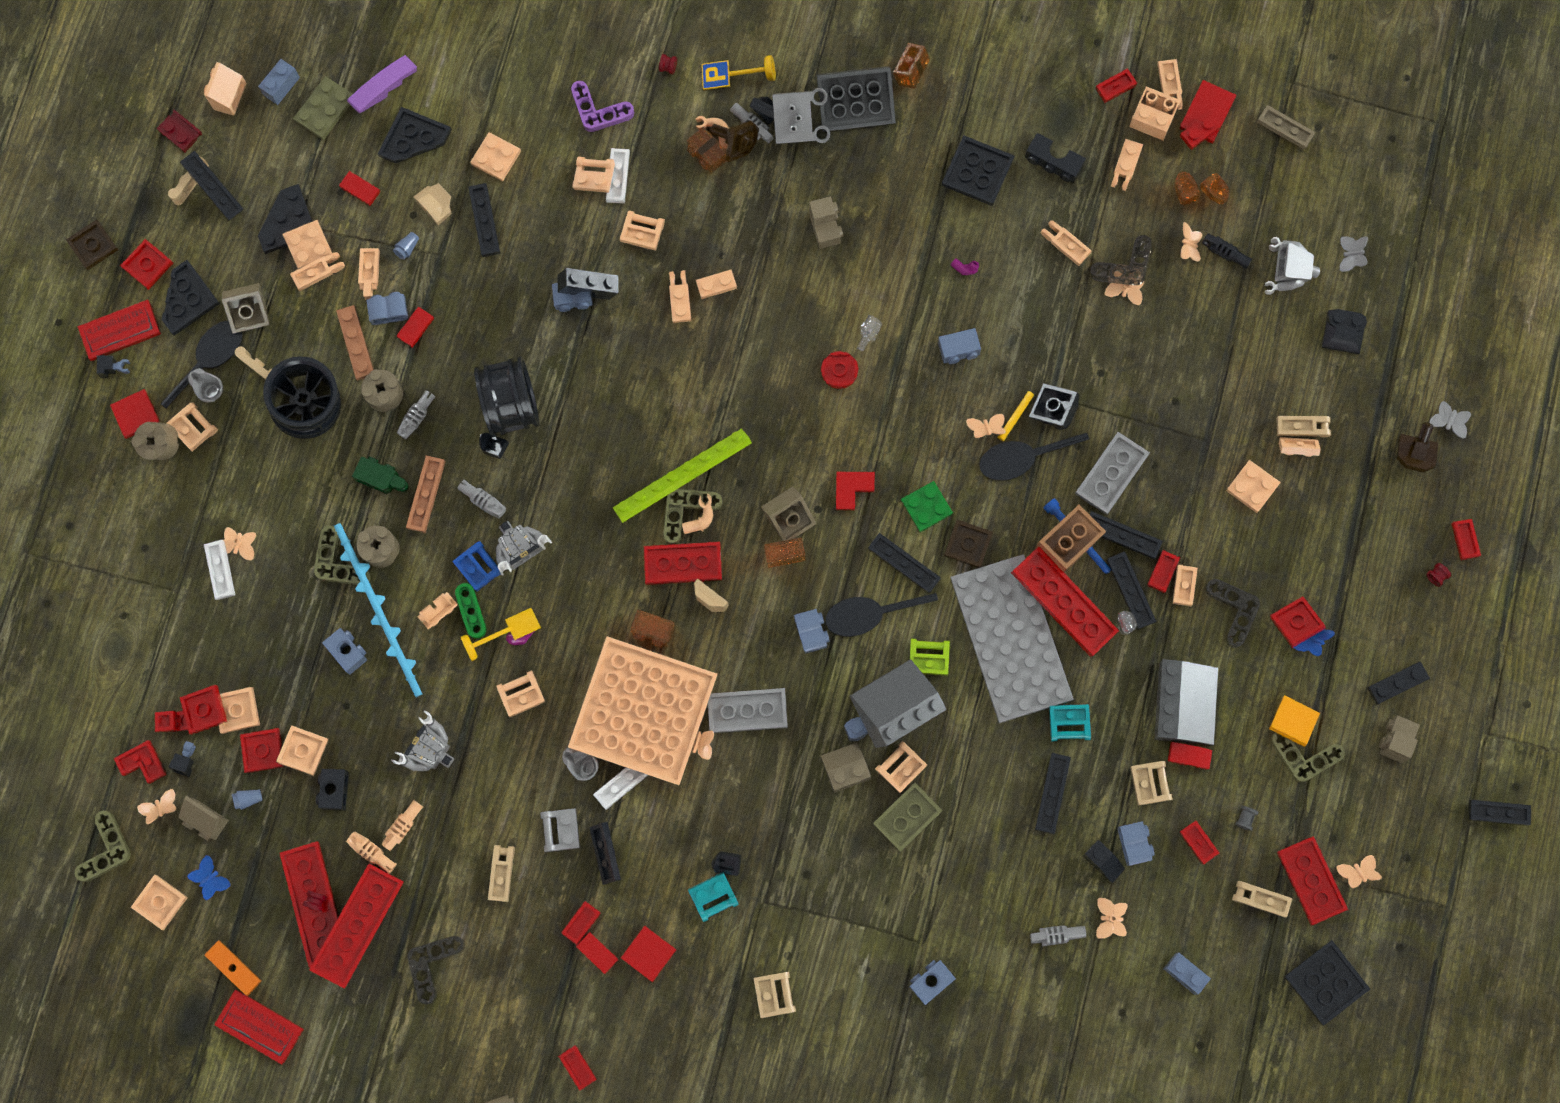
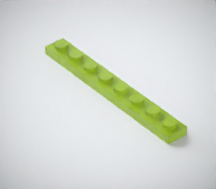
(682, 475)

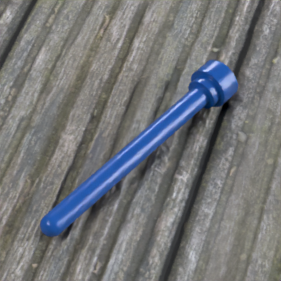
(1053, 508)

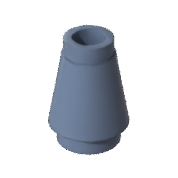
(405, 246)
(246, 798)

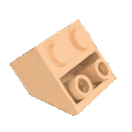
(224, 89)
(1154, 113)

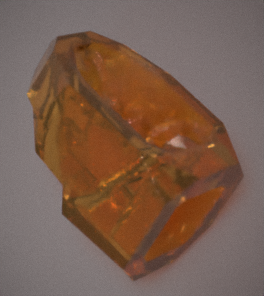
(1186, 188)
(1215, 189)

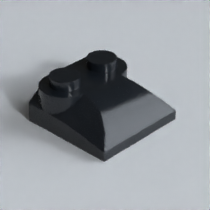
(1344, 331)
(1055, 406)

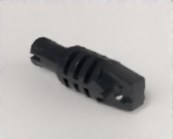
(1226, 250)

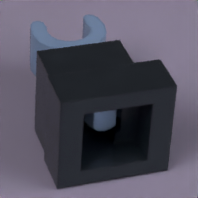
(107, 365)
(183, 763)

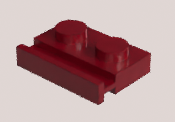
(179, 131)

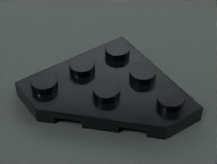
(412, 135)
(286, 214)
(186, 298)

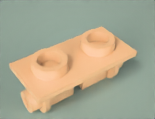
(431, 617)

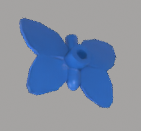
(1314, 643)
(207, 878)

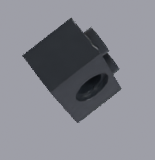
(338, 799)

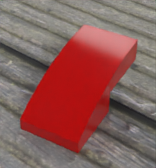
(170, 721)
(1190, 755)

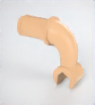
(709, 122)
(702, 522)

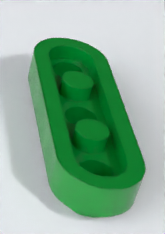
(465, 605)

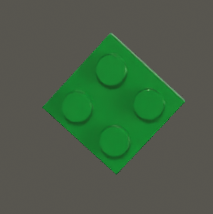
(926, 506)

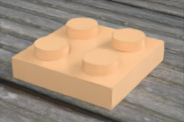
(495, 156)
(307, 243)
(1253, 486)
(239, 710)
(302, 750)
(159, 902)

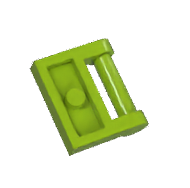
(930, 663)

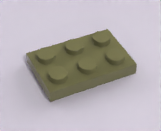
(323, 108)
(907, 817)

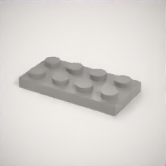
(1112, 473)
(747, 710)

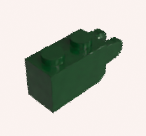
(378, 477)

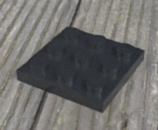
(978, 170)
(1327, 982)

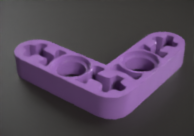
(592, 114)

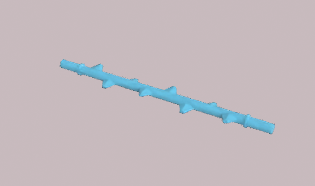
(380, 618)

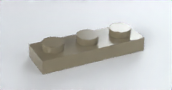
(1286, 127)

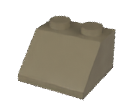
(245, 308)
(789, 514)
(846, 767)
(201, 818)

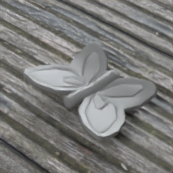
(1354, 253)
(1451, 418)

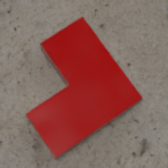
(850, 482)
(141, 757)

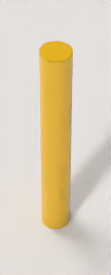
(1016, 415)

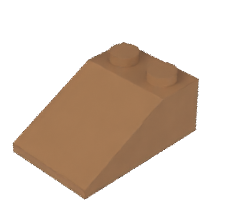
(1071, 538)

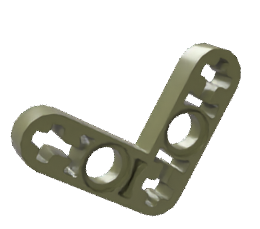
(679, 508)
(329, 563)
(1300, 762)
(112, 849)

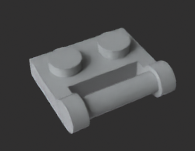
(567, 830)

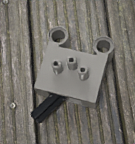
(793, 116)

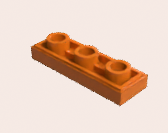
(225, 959)

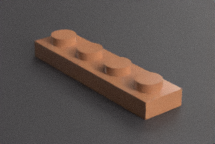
(355, 342)
(425, 494)

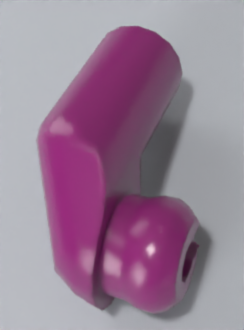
(965, 269)
(520, 641)

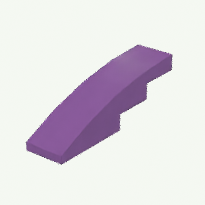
(378, 86)

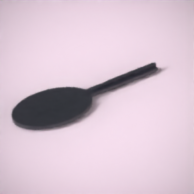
(213, 350)
(1015, 458)
(862, 614)

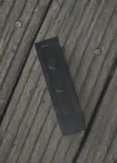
(211, 185)
(484, 220)
(1128, 537)
(904, 563)
(1131, 590)
(1052, 793)

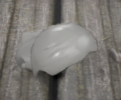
(205, 385)
(580, 764)

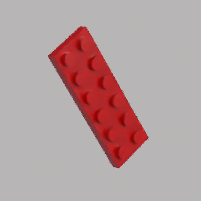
(1065, 601)
(304, 872)
(356, 926)

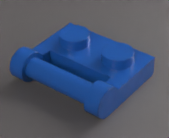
(471, 568)

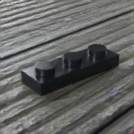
(1398, 683)
(1499, 812)
(605, 853)

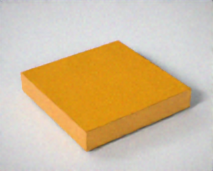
(1294, 721)

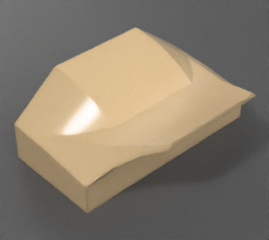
(435, 202)
(709, 598)

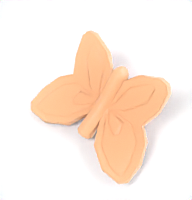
(1190, 243)
(1133, 291)
(980, 429)
(240, 543)
(702, 744)
(164, 806)
(1359, 874)
(1112, 919)

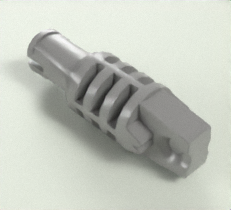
(744, 116)
(415, 415)
(482, 499)
(1057, 935)

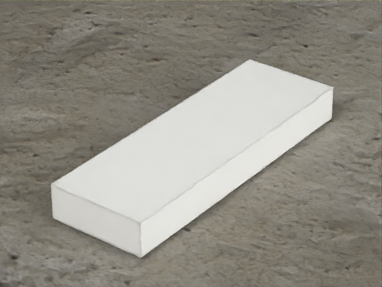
(619, 179)
(219, 569)
(618, 787)

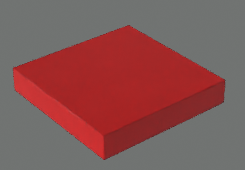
(146, 264)
(134, 412)
(1297, 622)
(203, 709)
(261, 750)
(648, 953)

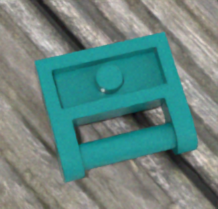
(1067, 716)
(709, 891)

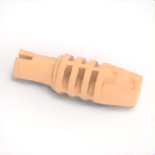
(401, 826)
(370, 852)

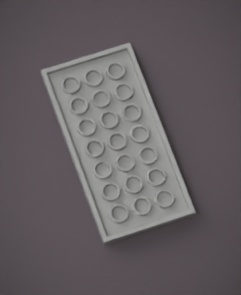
(1011, 641)

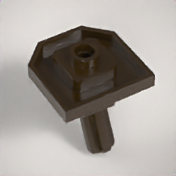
(740, 139)
(1418, 452)

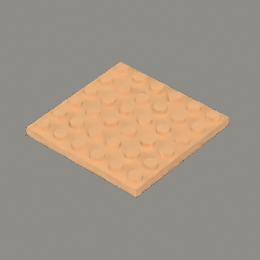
(642, 710)

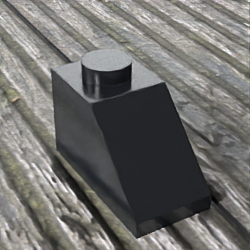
(1104, 861)

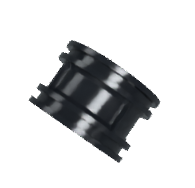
(315, 372)
(506, 396)

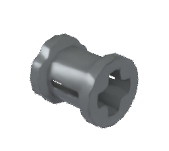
(1246, 818)

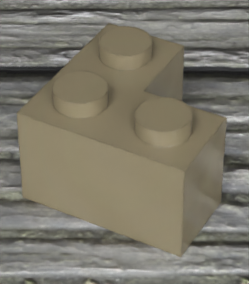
(823, 218)
(1400, 739)

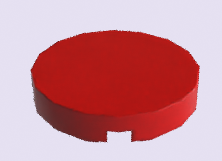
(839, 370)

